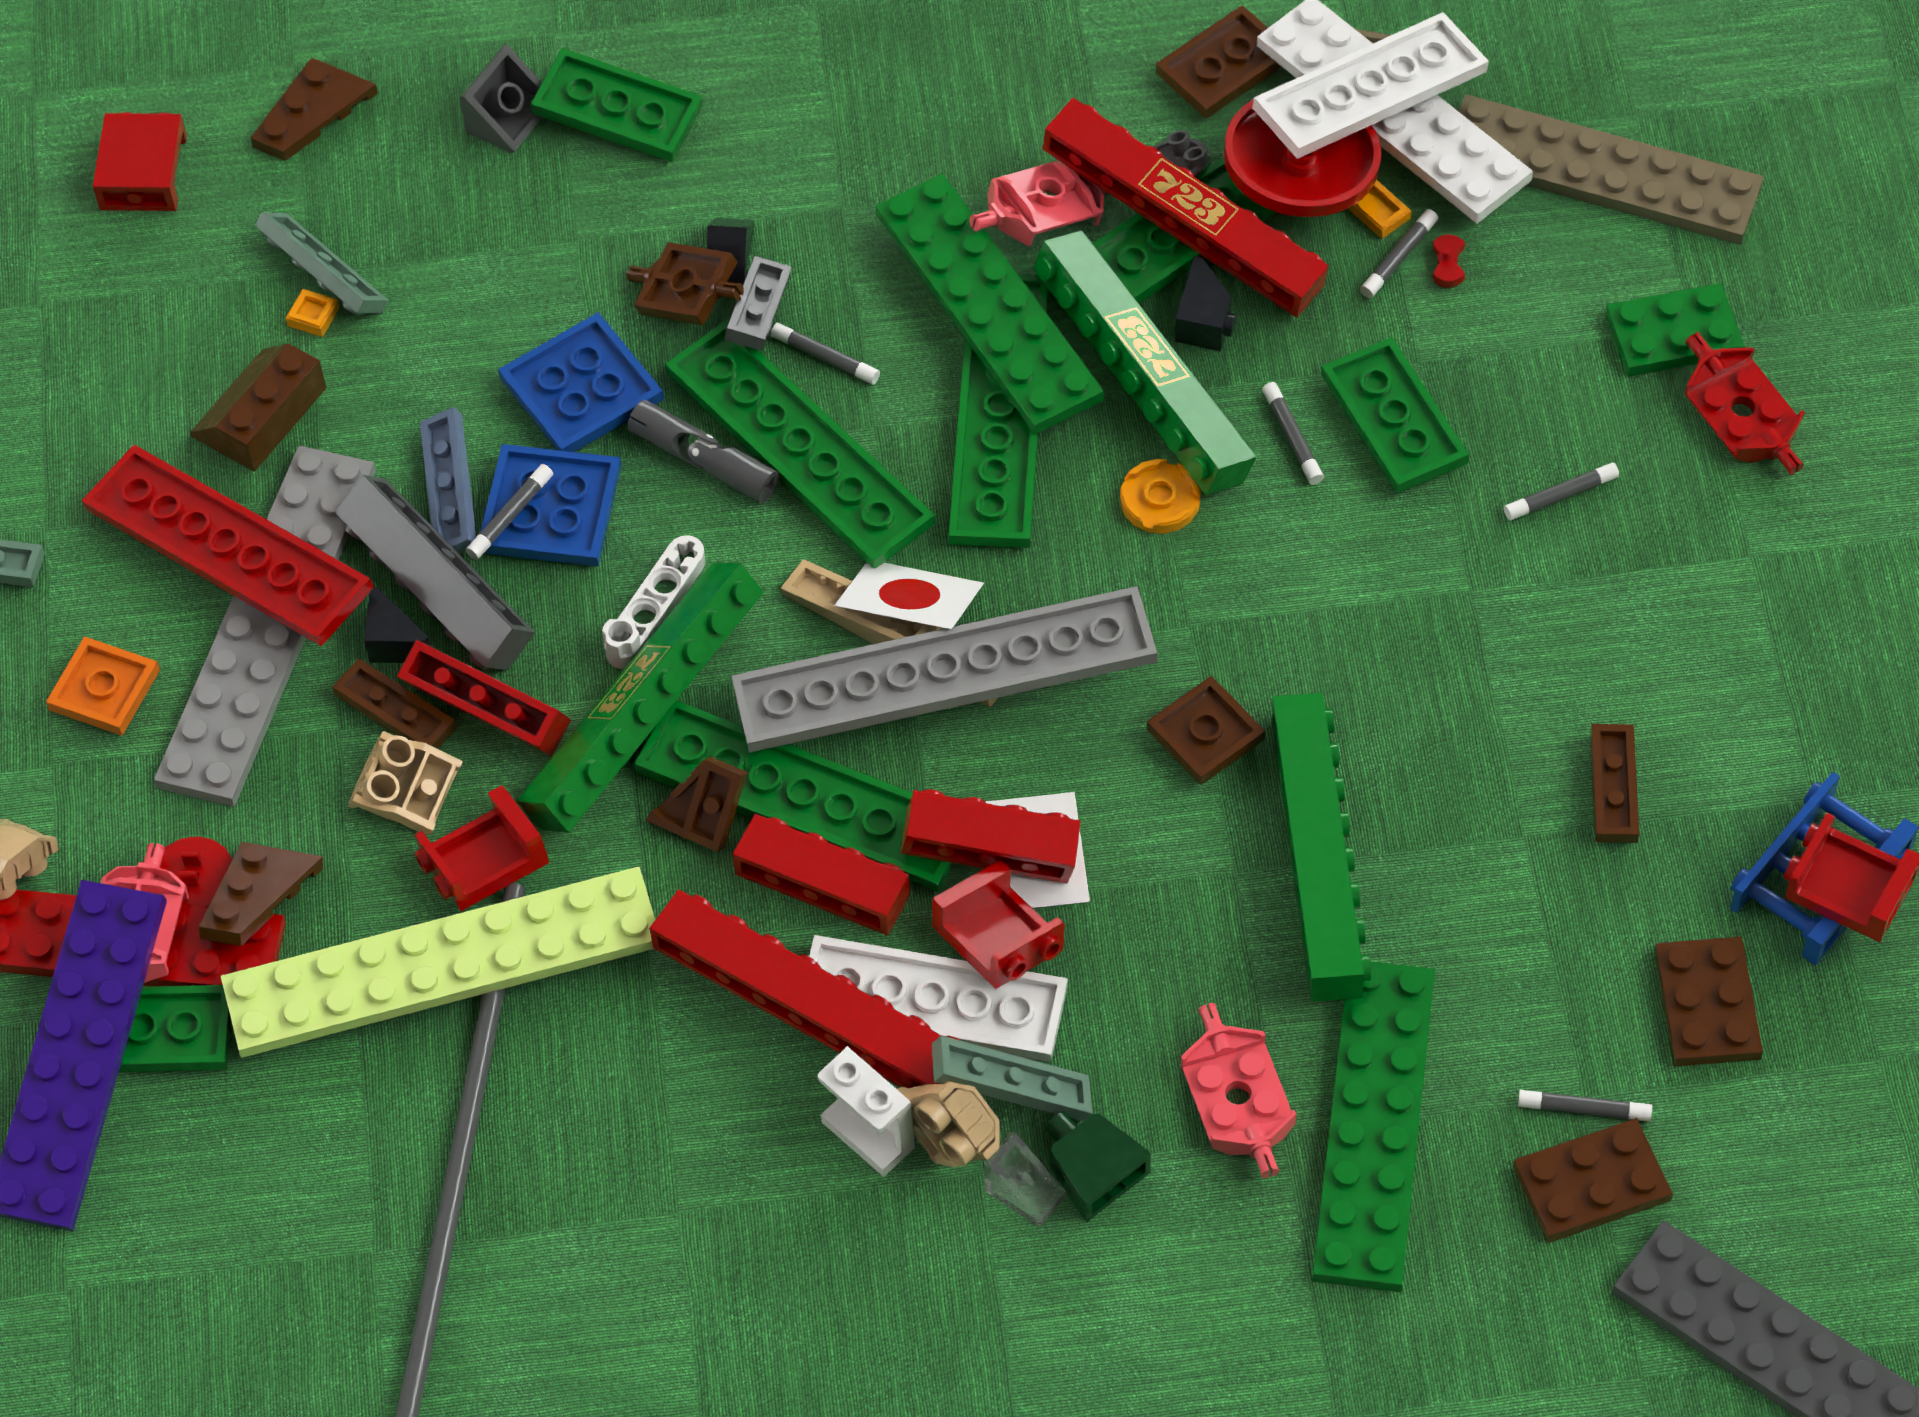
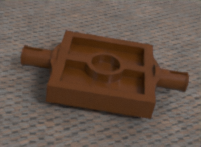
(685, 283)

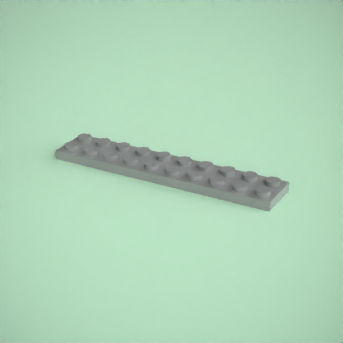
(253, 651)
(943, 669)

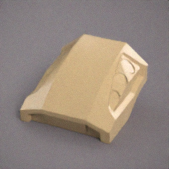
(405, 782)
(21, 854)
(953, 1123)

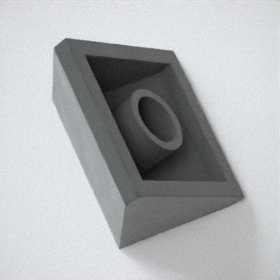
(500, 101)

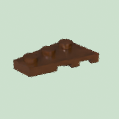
(307, 106)
(252, 889)

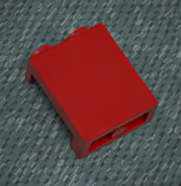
(138, 161)
(483, 853)
(1850, 880)
(995, 926)

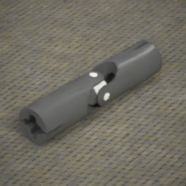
(723, 463)

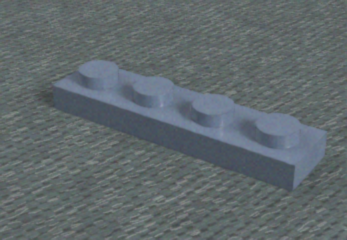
(448, 478)

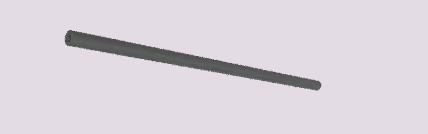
(452, 1195)

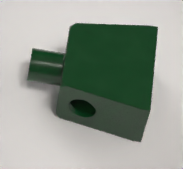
(1095, 1161)

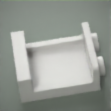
(868, 1112)

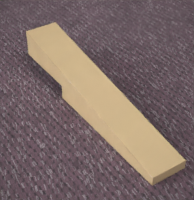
(821, 589)

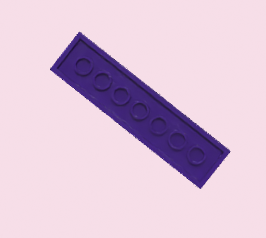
(77, 1053)

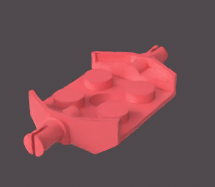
(1024, 210)
(151, 878)
(1232, 1060)

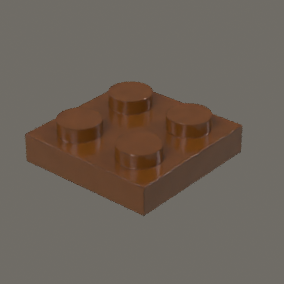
(1206, 730)

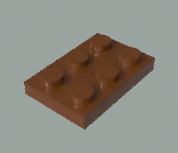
(1218, 63)
(1708, 1001)
(1592, 1180)

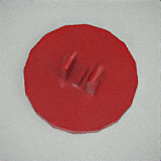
(199, 865)

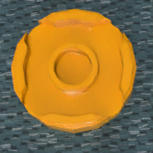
(1159, 496)

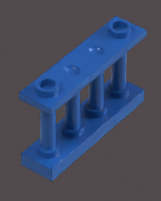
(1818, 932)

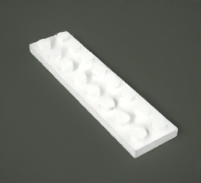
(1426, 137)

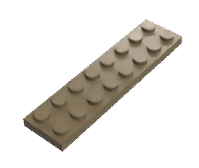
(1622, 171)

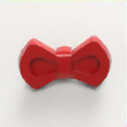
(1448, 272)

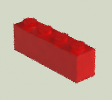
(484, 698)
(983, 833)
(821, 873)

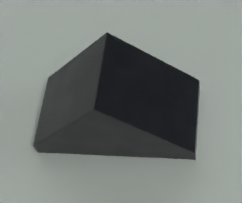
(732, 237)
(389, 631)

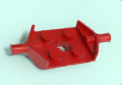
(1733, 378)

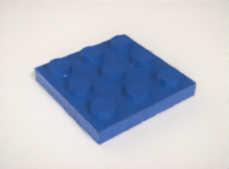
(580, 384)
(566, 516)

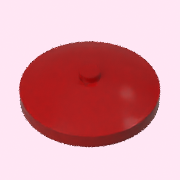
(1305, 186)

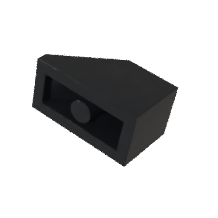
(1204, 310)

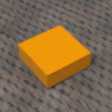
(312, 312)

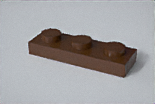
(393, 705)
(1614, 783)

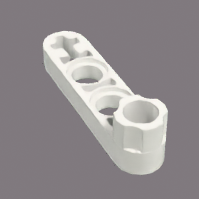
(618, 645)

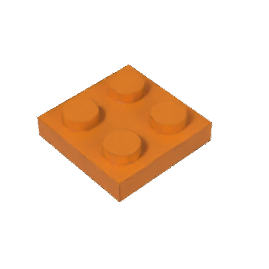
(103, 686)

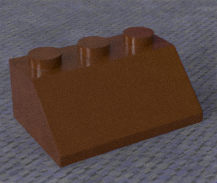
(262, 405)

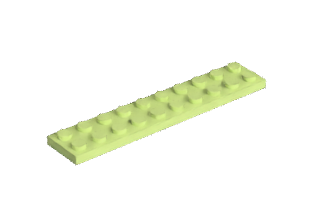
(439, 962)

